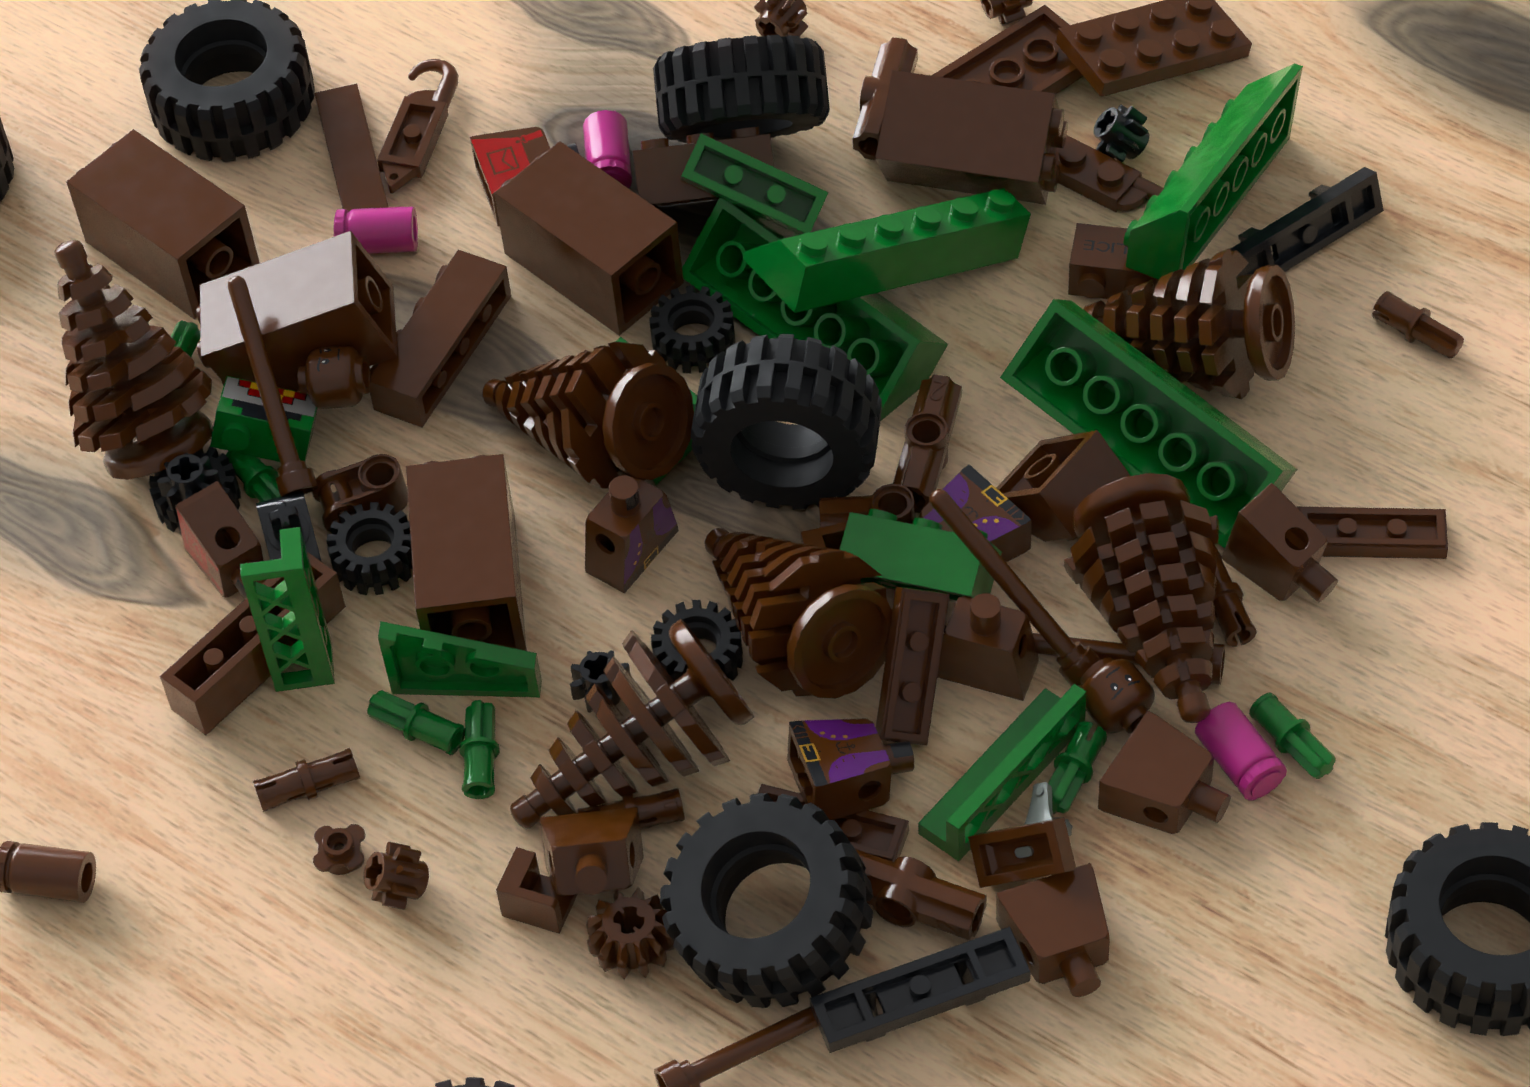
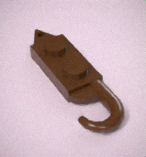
(417, 126)
(1102, 177)

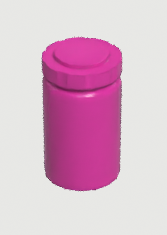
(608, 144)
(380, 228)
(1240, 751)

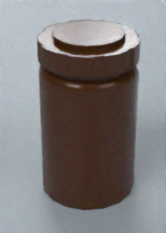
(46, 871)

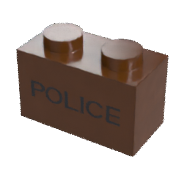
(1100, 262)

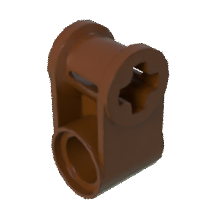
(364, 482)

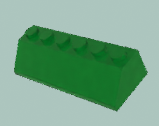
(1214, 176)
(892, 250)
(868, 328)
(1146, 416)

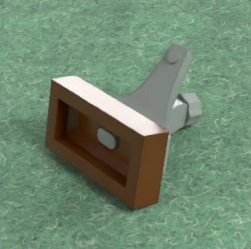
(1026, 850)

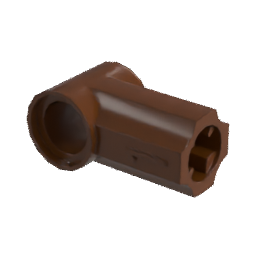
(889, 498)

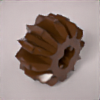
(611, 939)

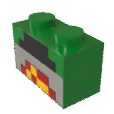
(243, 424)

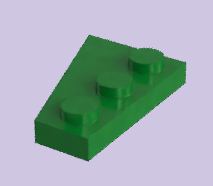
(455, 666)

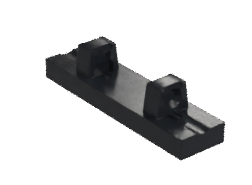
(1314, 224)
(920, 989)

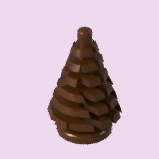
(1209, 323)
(126, 378)
(602, 411)
(1153, 579)
(803, 612)
(626, 736)

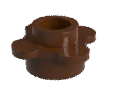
(342, 860)

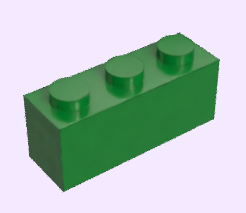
(753, 185)
(915, 555)

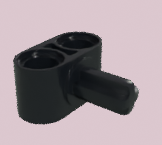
(286, 513)

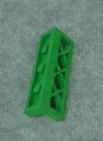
(303, 622)
(1004, 771)

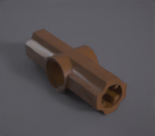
(893, 55)
(928, 437)
(911, 893)

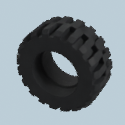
(740, 85)
(236, 116)
(796, 383)
(730, 850)
(1429, 959)

